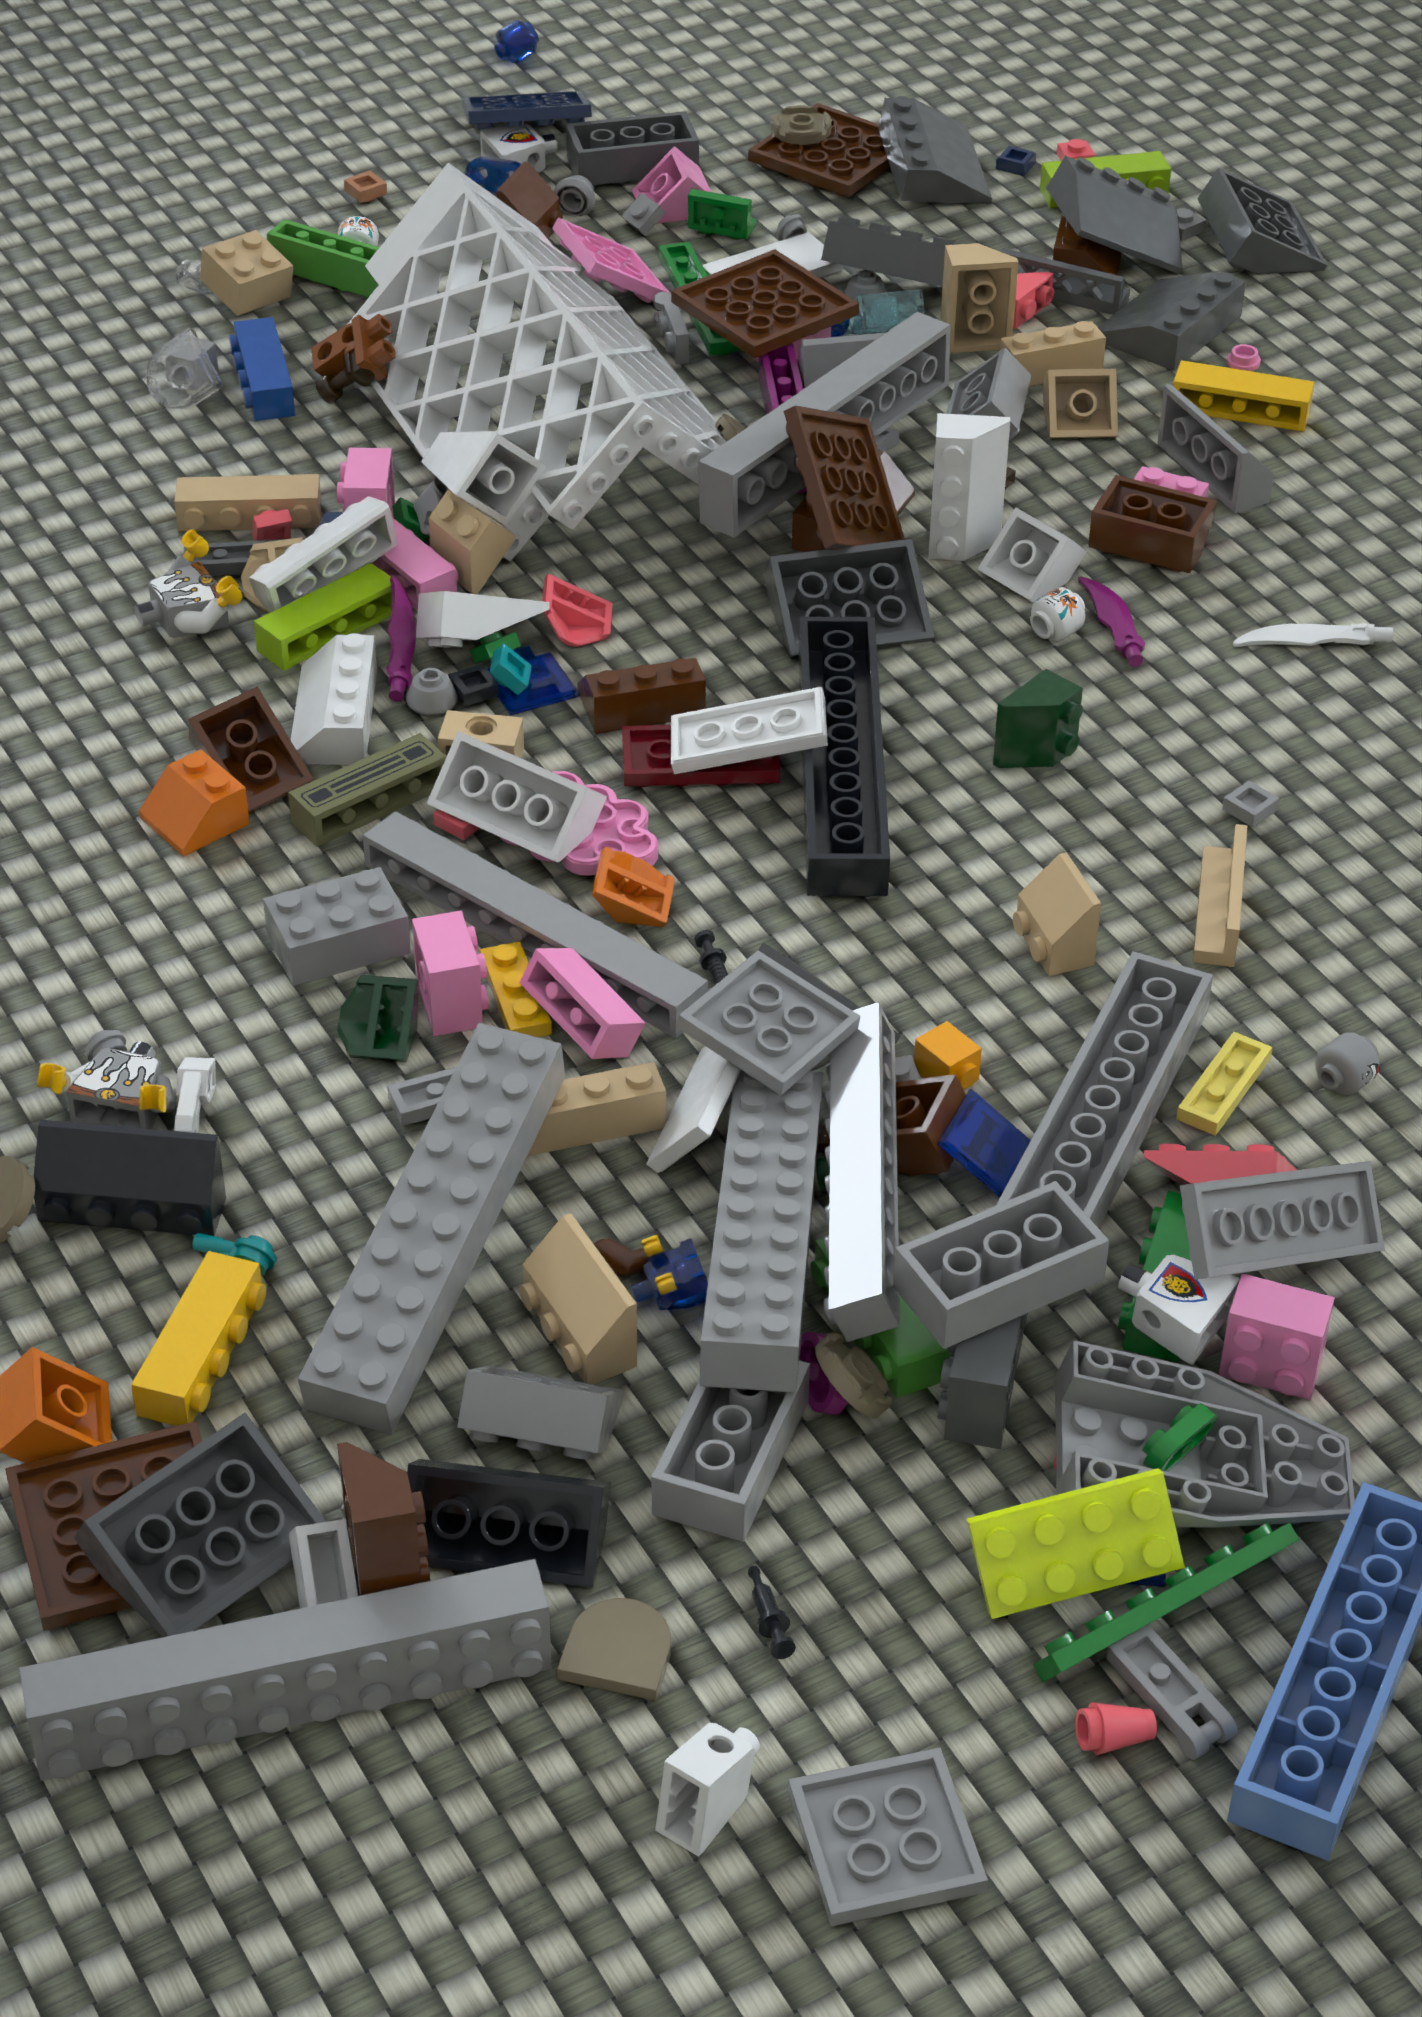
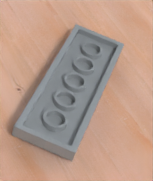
(1281, 1219)

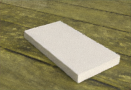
(801, 249)
(748, 730)
(695, 1109)

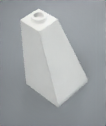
(484, 470)

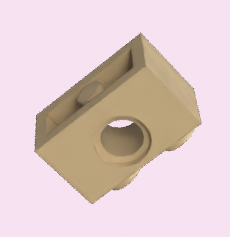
(496, 730)

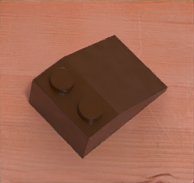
(251, 747)
(922, 1116)

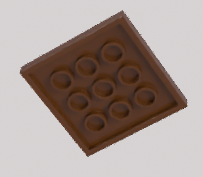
(839, 163)
(764, 303)
(843, 478)
(61, 1493)

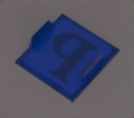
(546, 684)
(984, 1142)

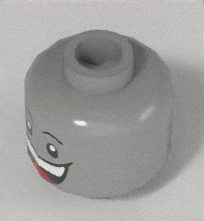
(1348, 1062)

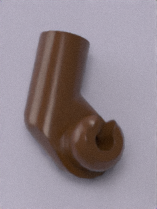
(620, 1258)

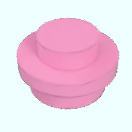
(1244, 358)

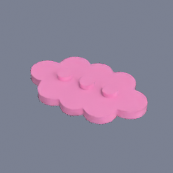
(619, 826)

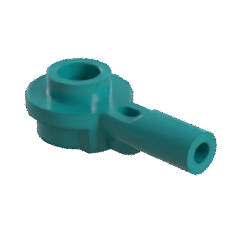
(251, 1249)

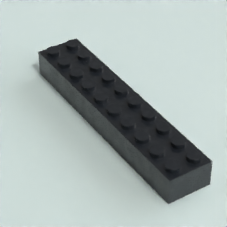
(847, 778)

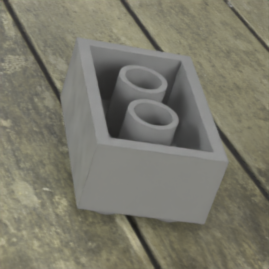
(337, 926)

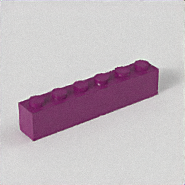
(779, 379)

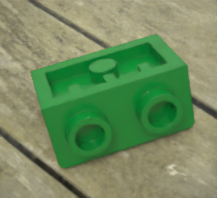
(720, 214)

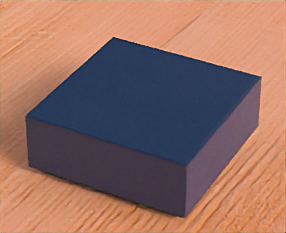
(1016, 160)

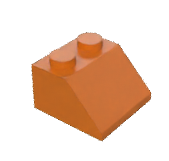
(195, 803)
(51, 1408)

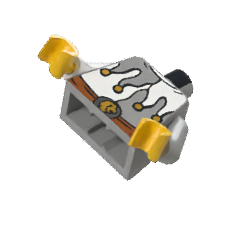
(187, 596)
(113, 1088)

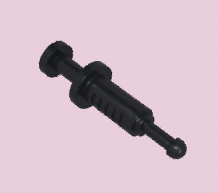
(712, 958)
(772, 1621)

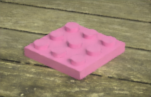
(609, 261)

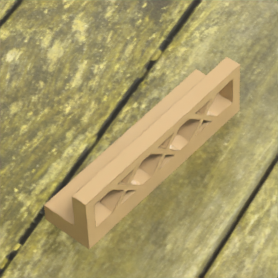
(1220, 902)

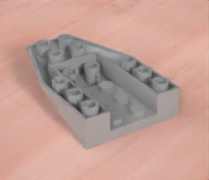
(1247, 1471)

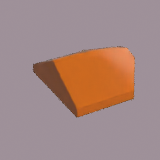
(632, 889)

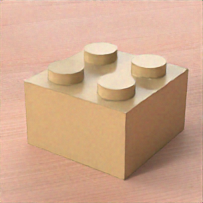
(246, 272)

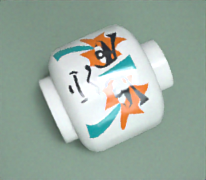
(359, 229)
(1057, 614)

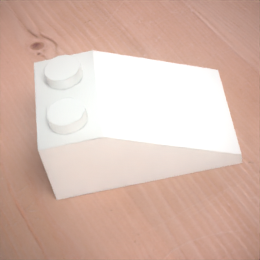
(457, 617)

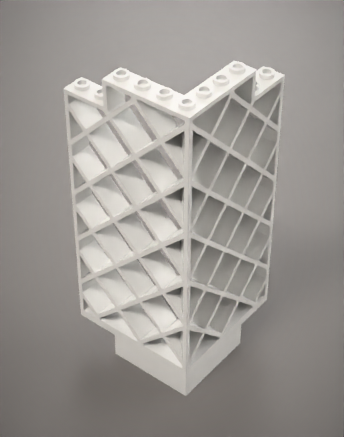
(634, 392)

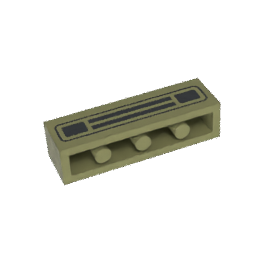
(366, 790)

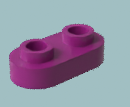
(822, 1394)

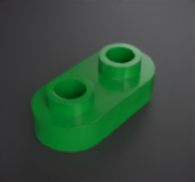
(1185, 1434)

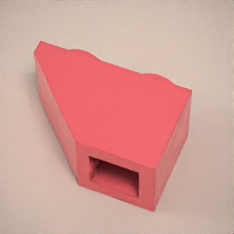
(1032, 294)

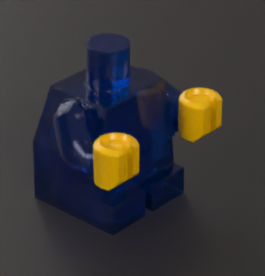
(672, 1275)

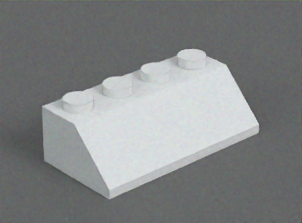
(967, 484)
(330, 553)
(336, 701)
(515, 798)

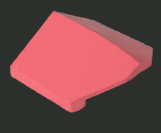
(576, 613)

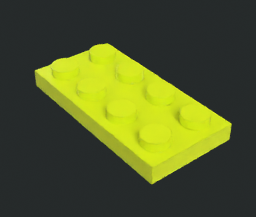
(1075, 1543)

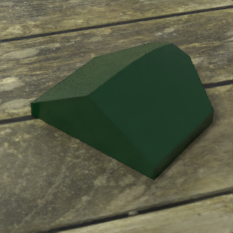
(380, 1018)

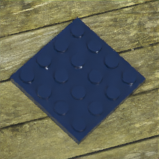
(517, 108)

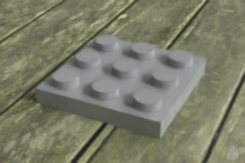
(768, 1022)
(886, 1836)

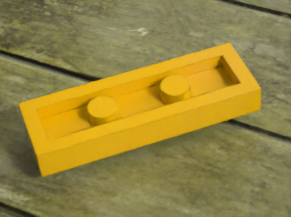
(516, 1005)

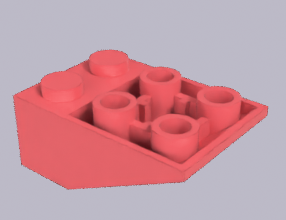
(1216, 1162)

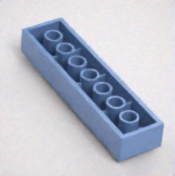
(1337, 1680)

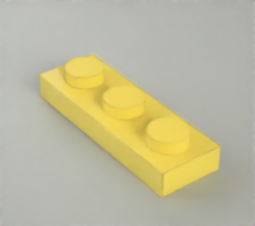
(1224, 1083)

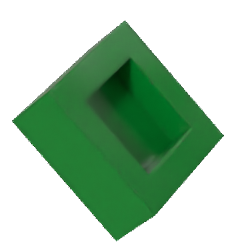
(406, 516)
(491, 643)

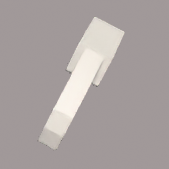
(194, 1088)

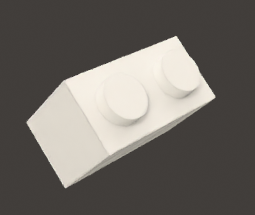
(322, 1563)

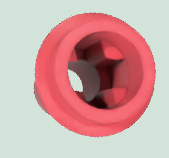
(1113, 1727)

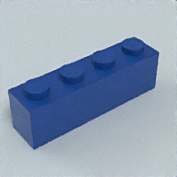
(262, 369)

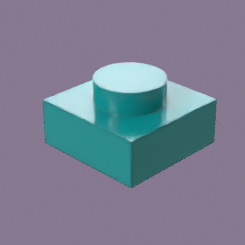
(510, 669)

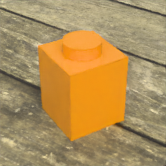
(948, 1052)

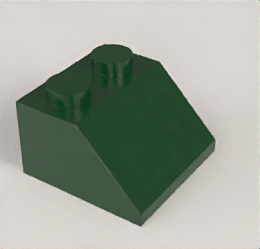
(1038, 723)

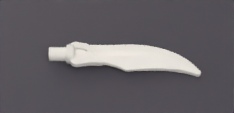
(1315, 634)

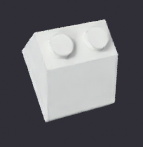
(1031, 557)

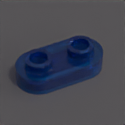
(497, 171)

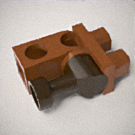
(353, 355)

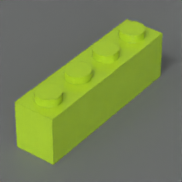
(1146, 167)
(313, 620)

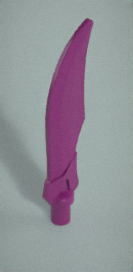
(1116, 616)
(402, 639)

